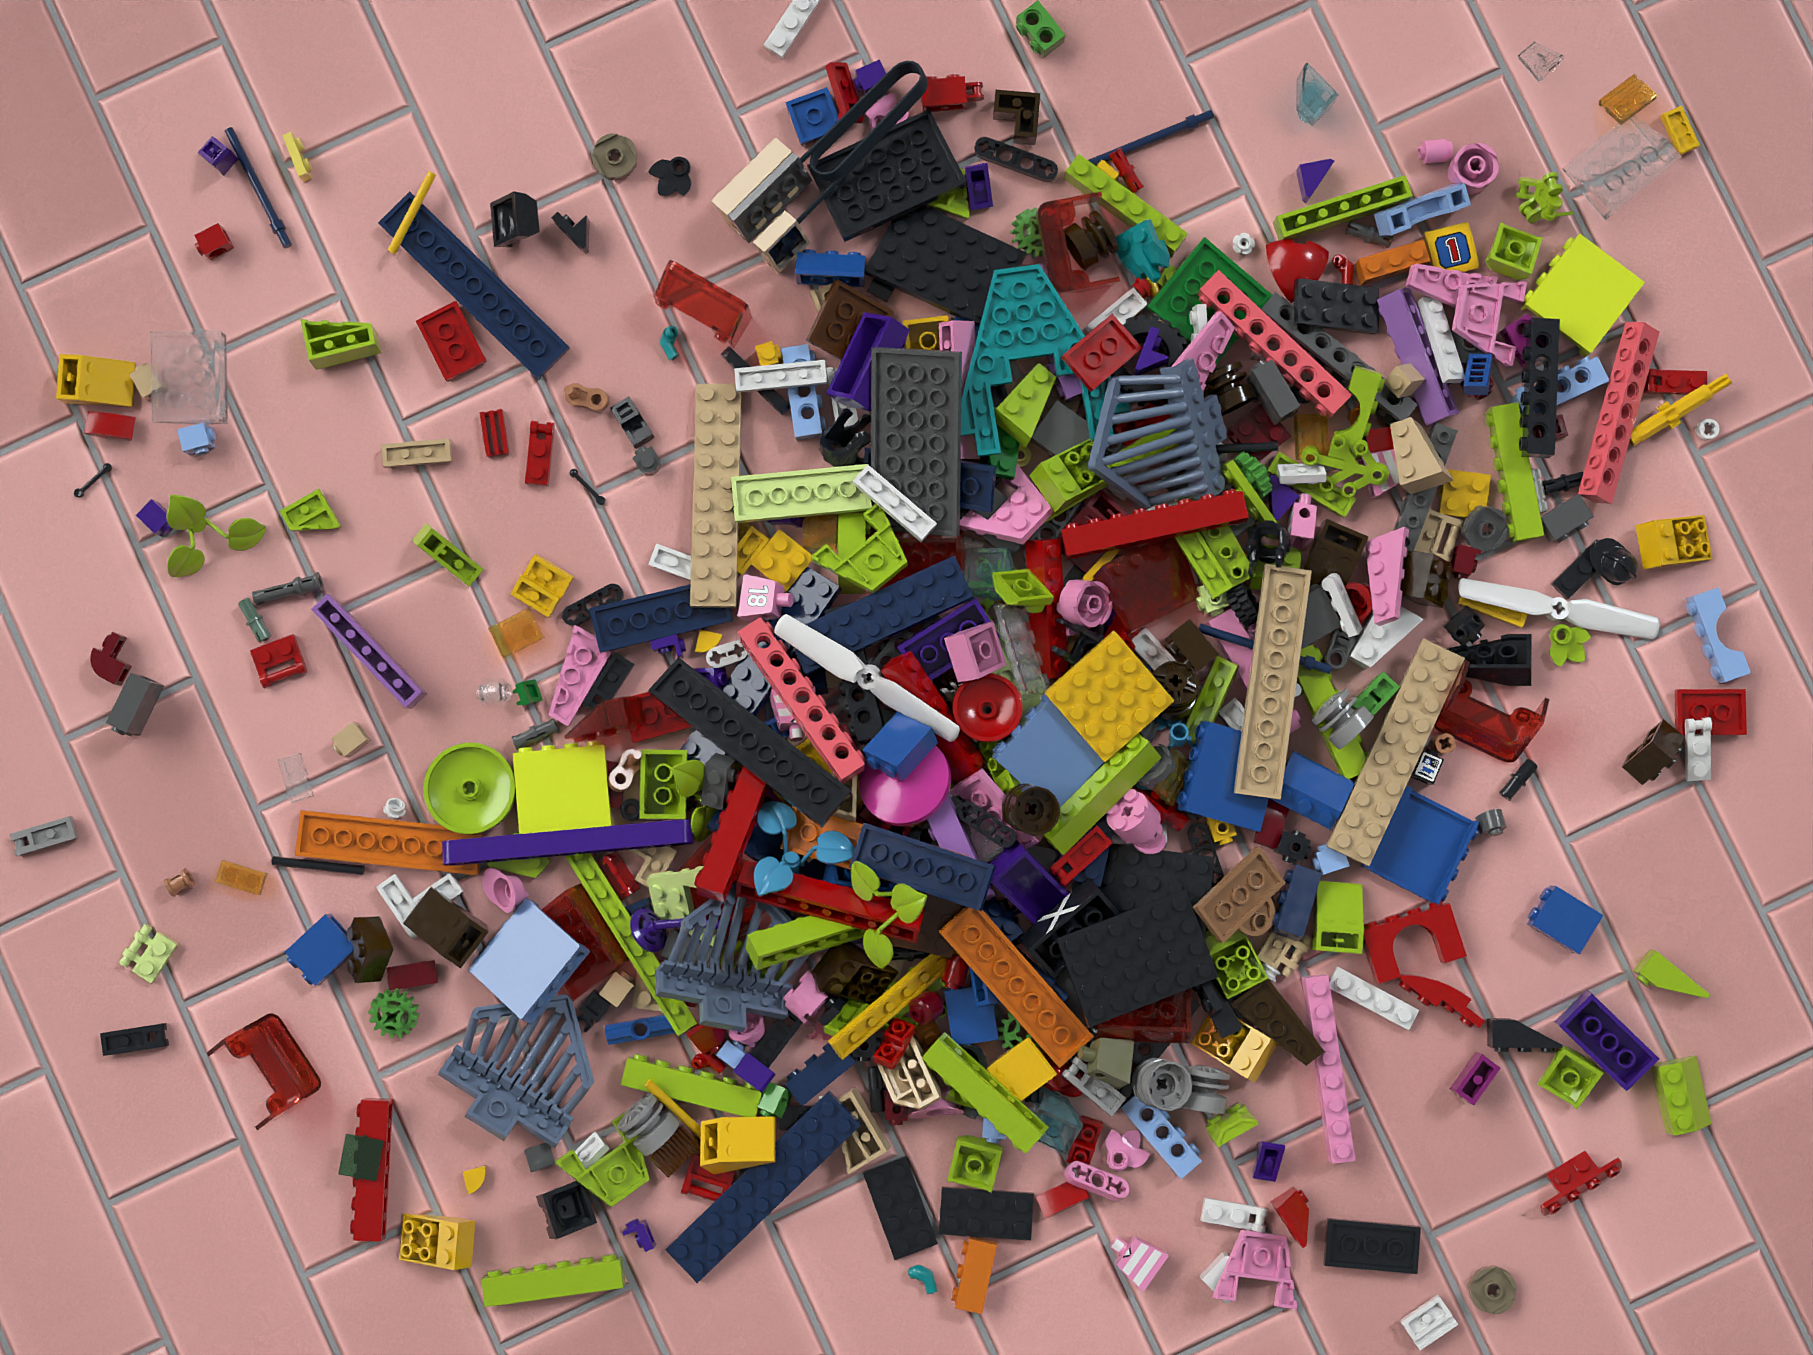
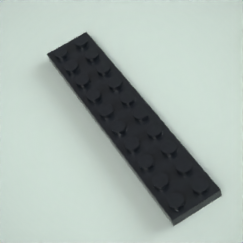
(750, 742)

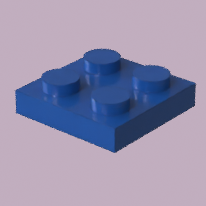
(812, 115)

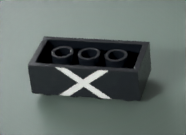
(1077, 910)

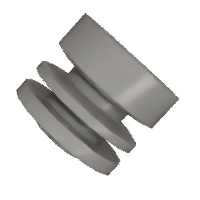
(1342, 718)
(1172, 1088)
(1205, 1088)
(649, 1125)

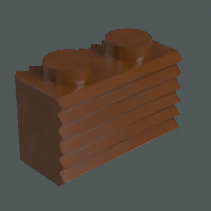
(675, 1150)

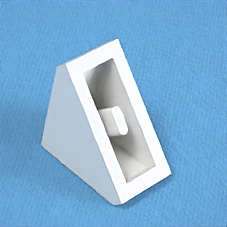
(1214, 1271)

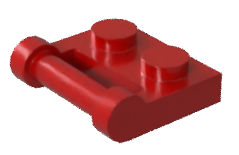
(276, 654)
(699, 1173)

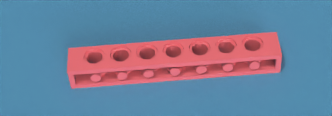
(1287, 347)
(1618, 412)
(842, 769)

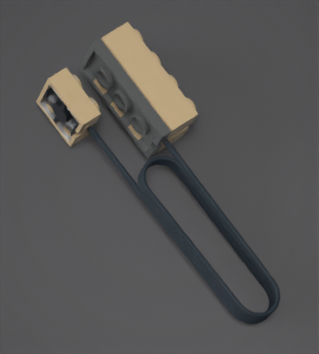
(779, 176)

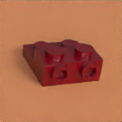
(1257, 428)

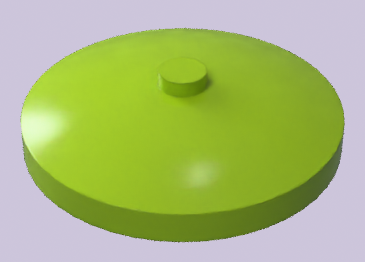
(469, 788)

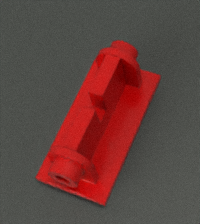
(618, 875)

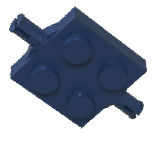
(1003, 919)

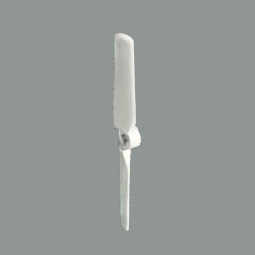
(1580, 612)
(849, 667)

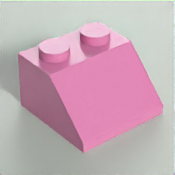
(975, 652)

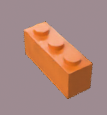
(1391, 262)
(974, 1274)

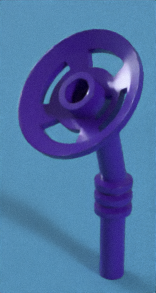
(651, 927)

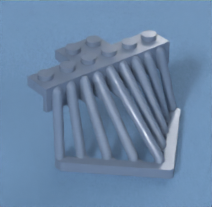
(1197, 430)
(721, 992)
(502, 1099)

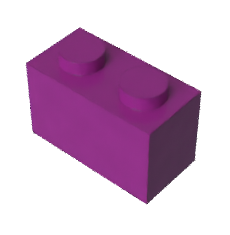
(1474, 1078)

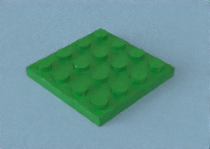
(1182, 289)

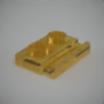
(1627, 99)
(1311, 431)
(820, 531)
(516, 632)
(1172, 785)

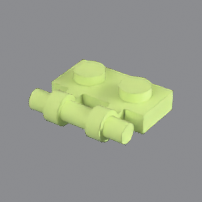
(155, 956)

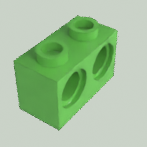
(1045, 27)
(1376, 693)

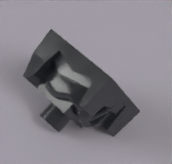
(513, 218)
(566, 1209)

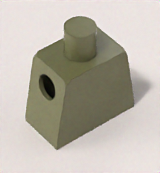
(1109, 1060)

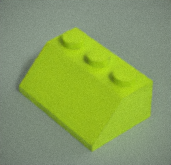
(657, 785)
(1681, 1095)

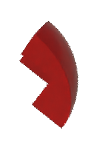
(1294, 261)

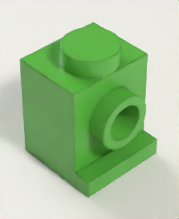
(774, 1100)

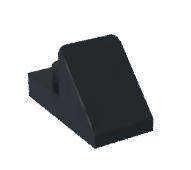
(578, 234)

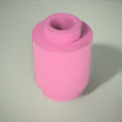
(1435, 151)

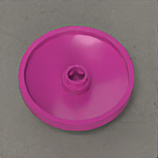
(907, 800)

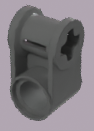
(1339, 645)

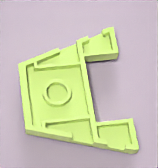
(672, 894)

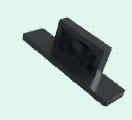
(1218, 1008)

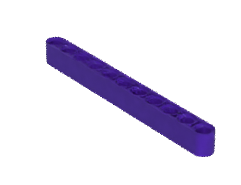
(567, 842)

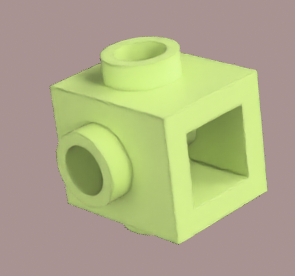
(1207, 605)

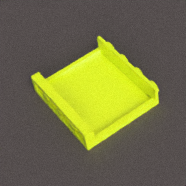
(1584, 292)
(562, 788)

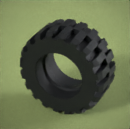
(1171, 345)

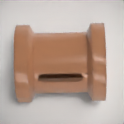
(1449, 741)
(179, 882)

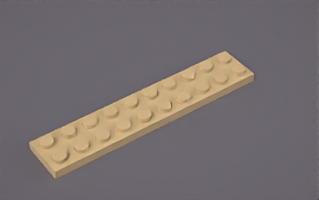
(713, 522)
(1272, 681)
(1395, 752)

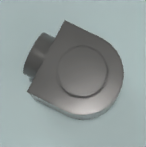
(647, 460)
(1491, 822)

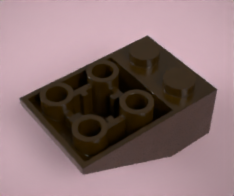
(1334, 551)
(446, 927)
(851, 974)

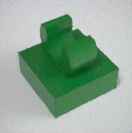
(528, 692)

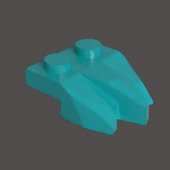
(1143, 251)

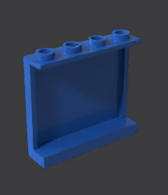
(1212, 777)
(1423, 846)

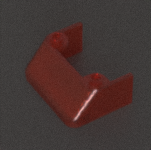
(1051, 219)
(704, 302)
(1487, 727)
(278, 1060)

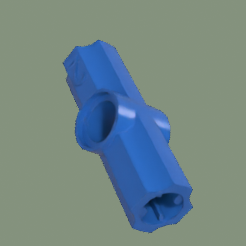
(626, 1031)

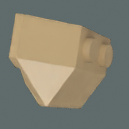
(911, 1081)

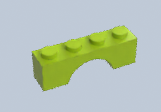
(1364, 386)

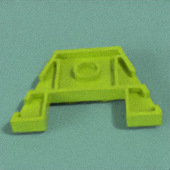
(873, 561)
(612, 1175)

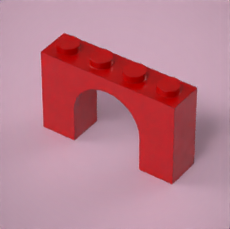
(1436, 919)

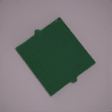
(361, 1157)

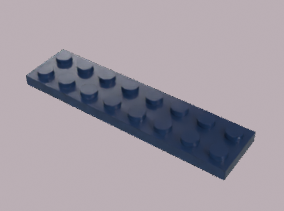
(892, 609)

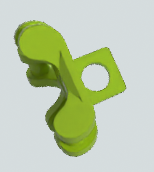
(1545, 195)

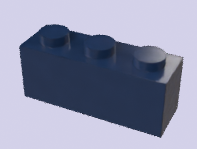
(1295, 902)
(817, 1074)

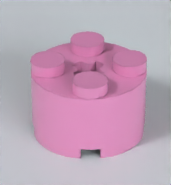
(1476, 155)
(1085, 603)
(1134, 818)
(806, 999)

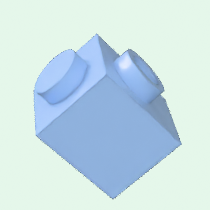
(197, 439)
(1328, 860)
(990, 1133)

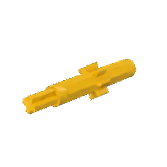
(1670, 415)

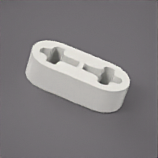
(722, 649)

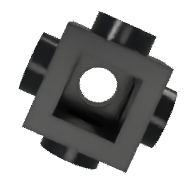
(1465, 626)
(1285, 844)
(865, 1055)

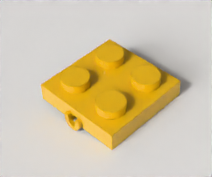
(1463, 493)
(782, 560)

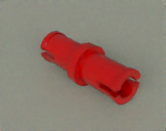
(1126, 170)

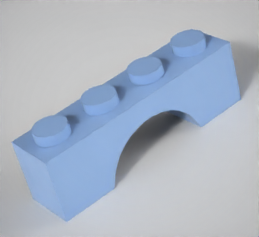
(1421, 208)
(1724, 662)

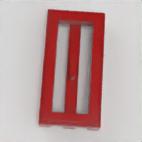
(497, 452)

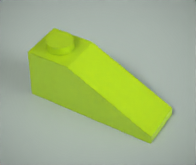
(447, 554)
(1661, 973)

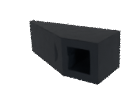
(1510, 1033)

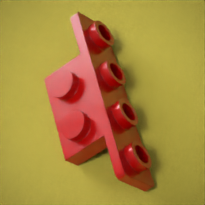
(1575, 1178)

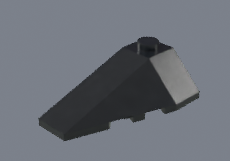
(1500, 661)

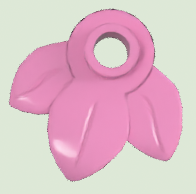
(881, 109)
(1127, 1147)

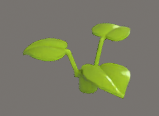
(190, 513)
(688, 781)
(904, 900)

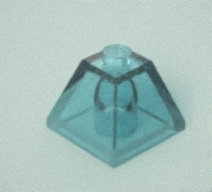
(1313, 95)
(980, 566)
(1060, 1118)

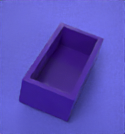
(853, 377)
(1027, 882)

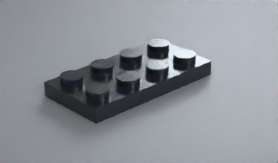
(1336, 306)
(900, 1207)
(986, 1213)
(1372, 1245)

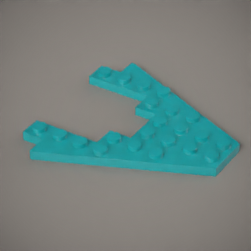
(1020, 322)

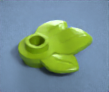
(1570, 646)

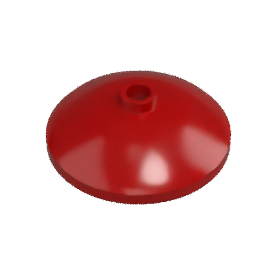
(991, 692)

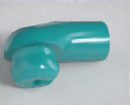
(667, 341)
(924, 1275)

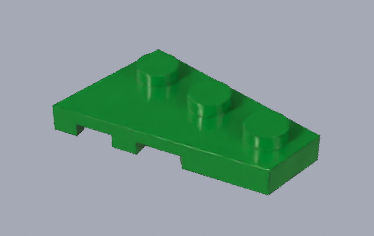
(1007, 459)

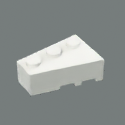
(1377, 640)

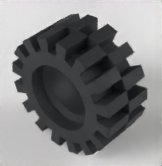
(1243, 604)

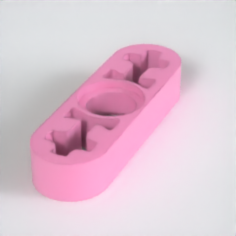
(1107, 1179)

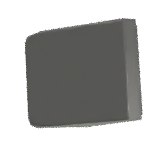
(539, 1156)

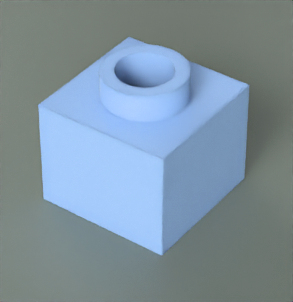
(732, 1052)

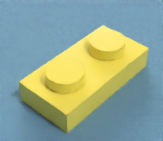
(301, 165)

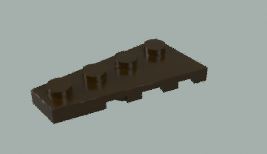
(1274, 1016)

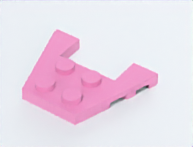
(1479, 313)
(1016, 517)
(1258, 1257)

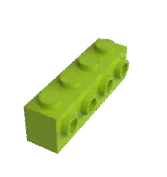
(1228, 554)

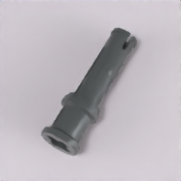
(298, 587)

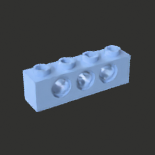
(1592, 374)
(804, 427)
(1182, 1163)

